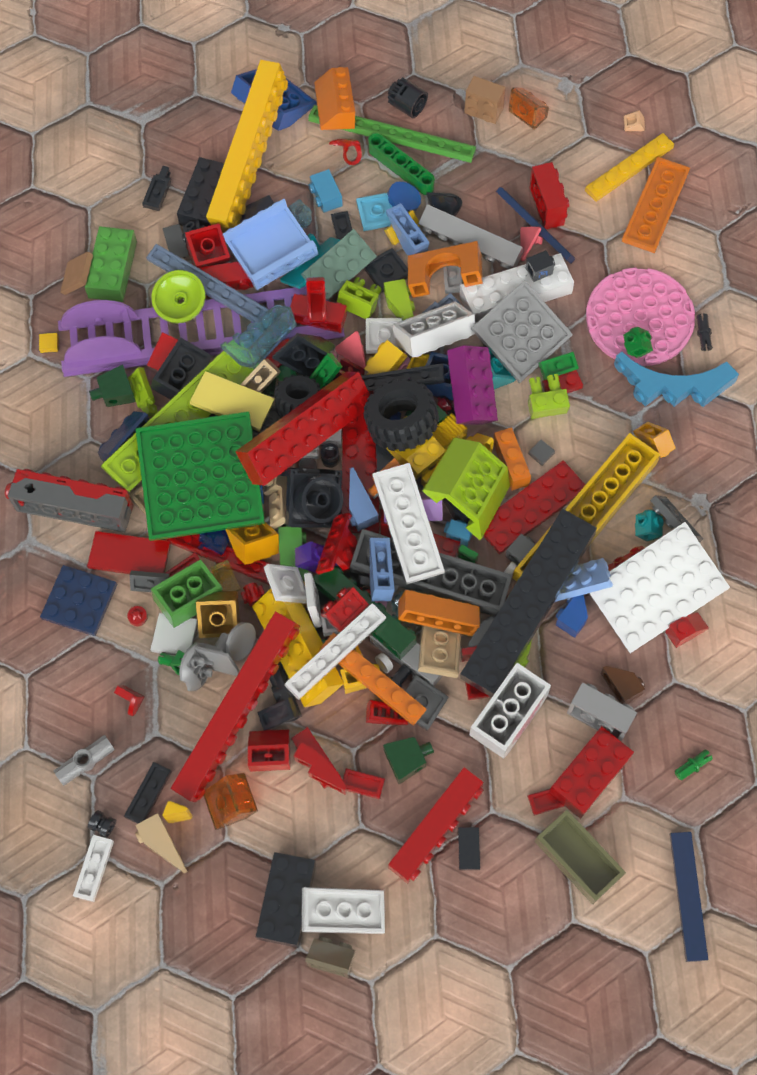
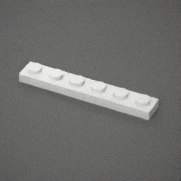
(335, 651)

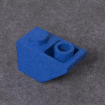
(573, 616)

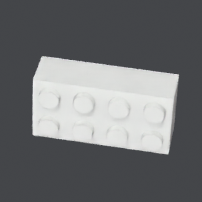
(434, 329)

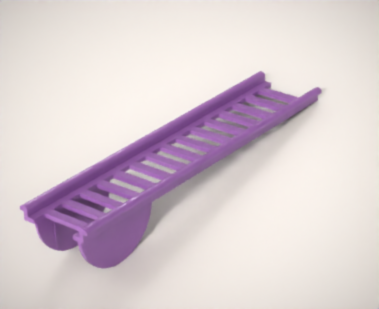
(109, 352)

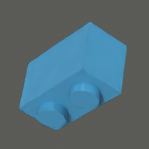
(325, 190)

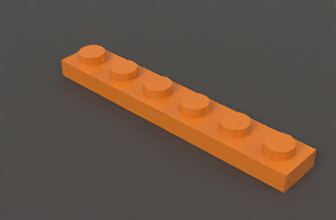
(381, 685)

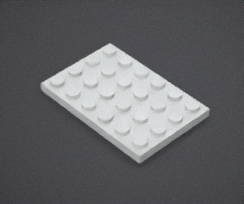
(659, 587)

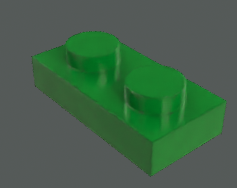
(558, 365)
(326, 370)

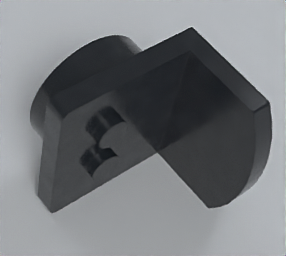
(312, 497)

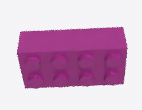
(472, 385)

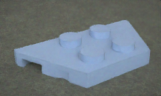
(586, 579)

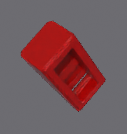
(378, 719)

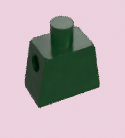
(113, 388)
(407, 757)

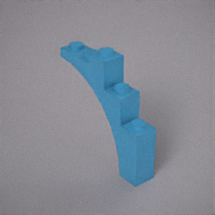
(675, 388)

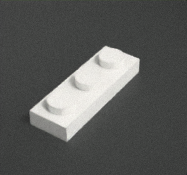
(93, 868)

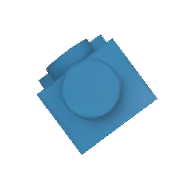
(457, 531)

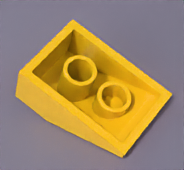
(421, 457)

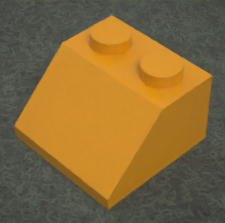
(254, 542)

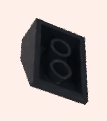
(304, 353)
(179, 368)

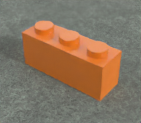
(511, 455)

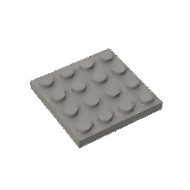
(521, 331)

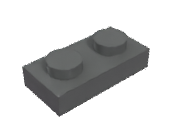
(144, 581)

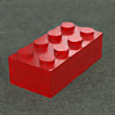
(591, 772)

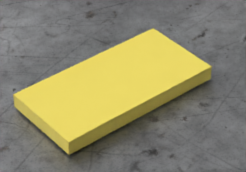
(226, 397)

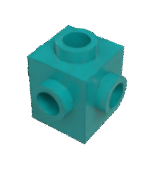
(649, 525)

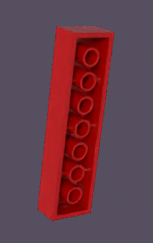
(304, 428)

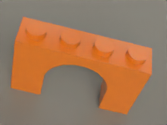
(424, 264)

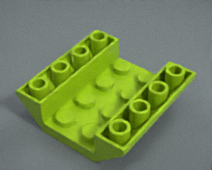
(471, 481)

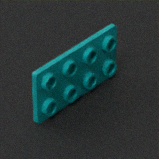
(294, 277)

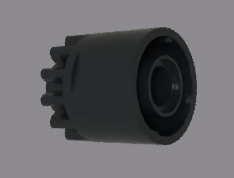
(407, 97)

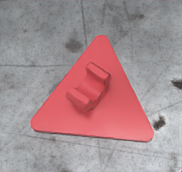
(528, 237)
(352, 349)

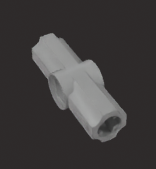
(73, 768)

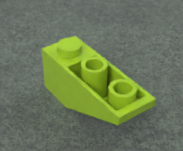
(398, 299)

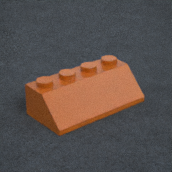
(335, 100)

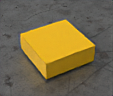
(48, 342)

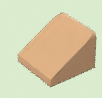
(634, 122)

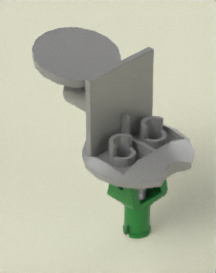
(201, 658)

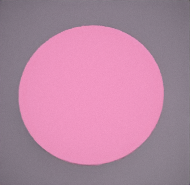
(645, 301)

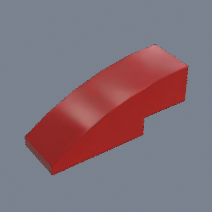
(320, 768)

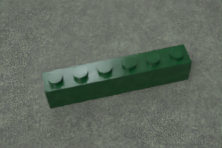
(389, 633)

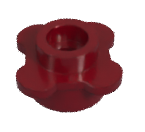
(444, 404)

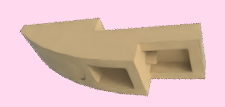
(276, 491)

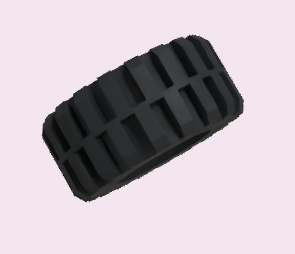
(407, 431)

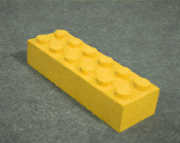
(302, 648)

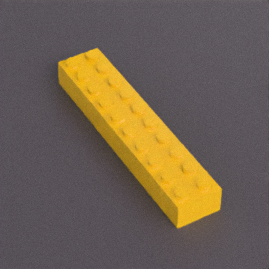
(248, 146)
(607, 488)

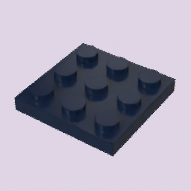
(78, 600)

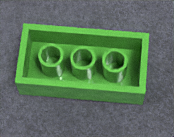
(111, 264)

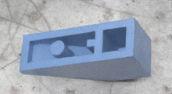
(407, 231)
(360, 505)
(381, 570)

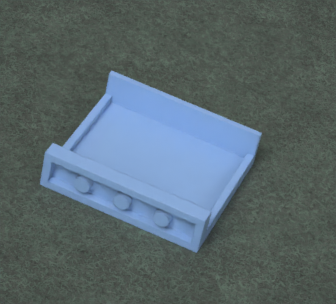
(270, 244)

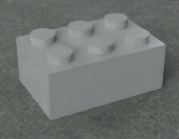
(601, 710)

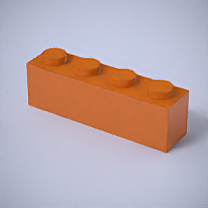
(438, 613)

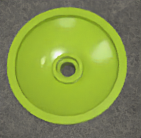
(172, 288)

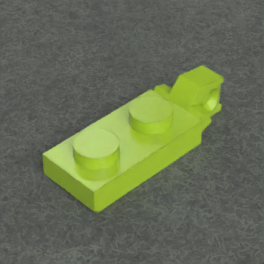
(142, 391)

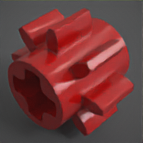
(252, 593)

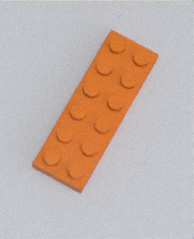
(655, 205)

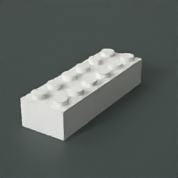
(484, 297)

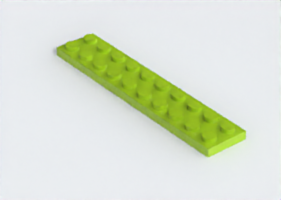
(125, 464)

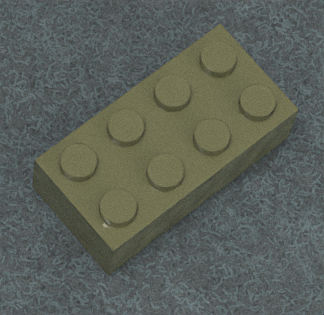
(579, 857)

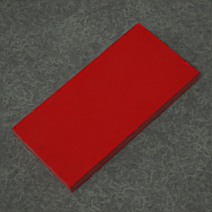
(127, 553)

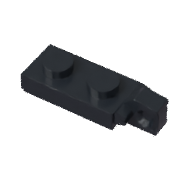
(157, 189)

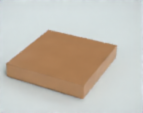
(76, 273)

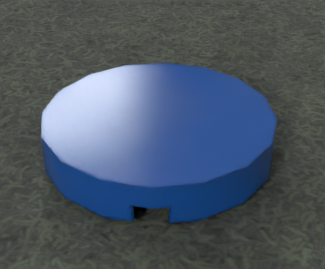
(405, 194)

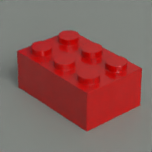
(548, 195)

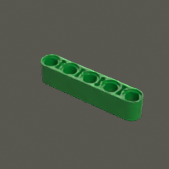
(401, 163)

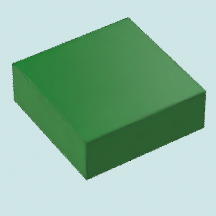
(467, 554)

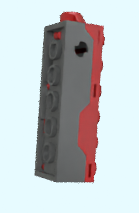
(70, 500)

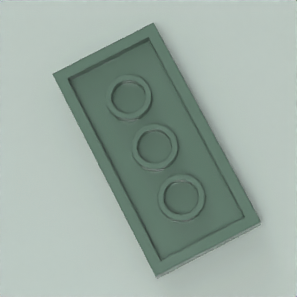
(341, 262)

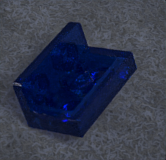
(215, 541)

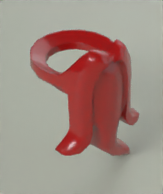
(347, 143)

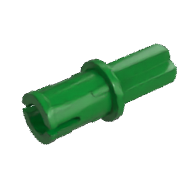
(693, 765)

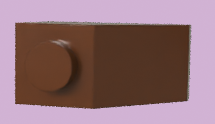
(623, 684)

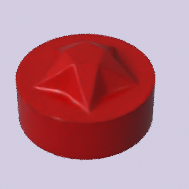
(137, 616)

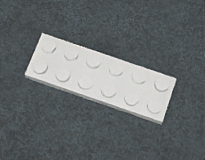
(408, 523)

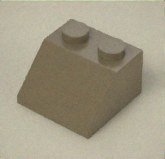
(331, 957)

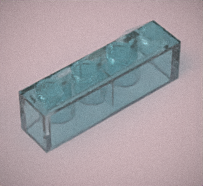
(260, 337)

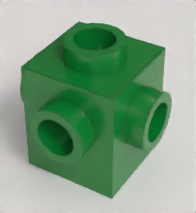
(637, 342)

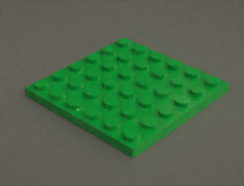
(196, 478)

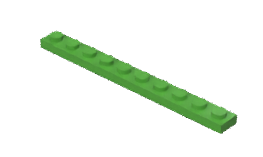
(408, 138)

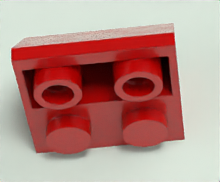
(269, 750)

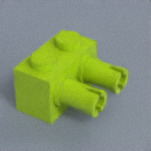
(359, 299)
(547, 403)

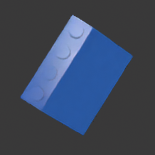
(294, 103)

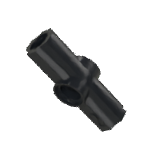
(280, 691)

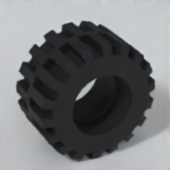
(293, 392)

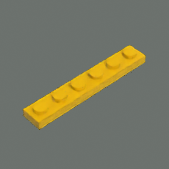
(629, 167)

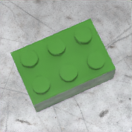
(179, 593)

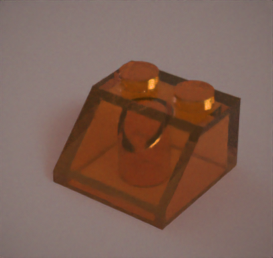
(527, 107)
(230, 800)

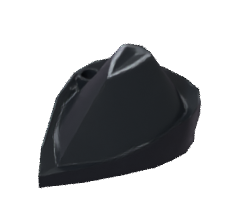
(445, 202)

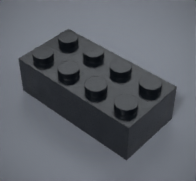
(200, 192)
(282, 904)

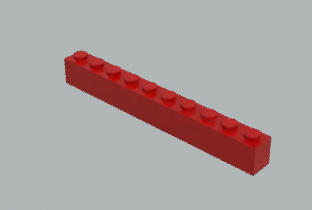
(235, 707)

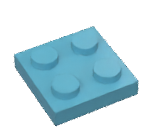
(373, 211)

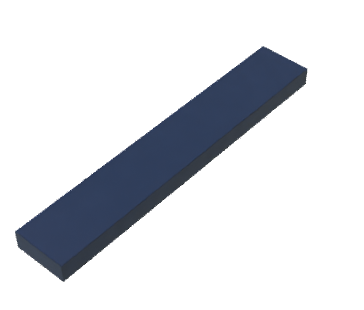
(534, 223)
(688, 897)

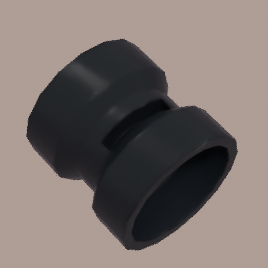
(330, 451)
(101, 823)

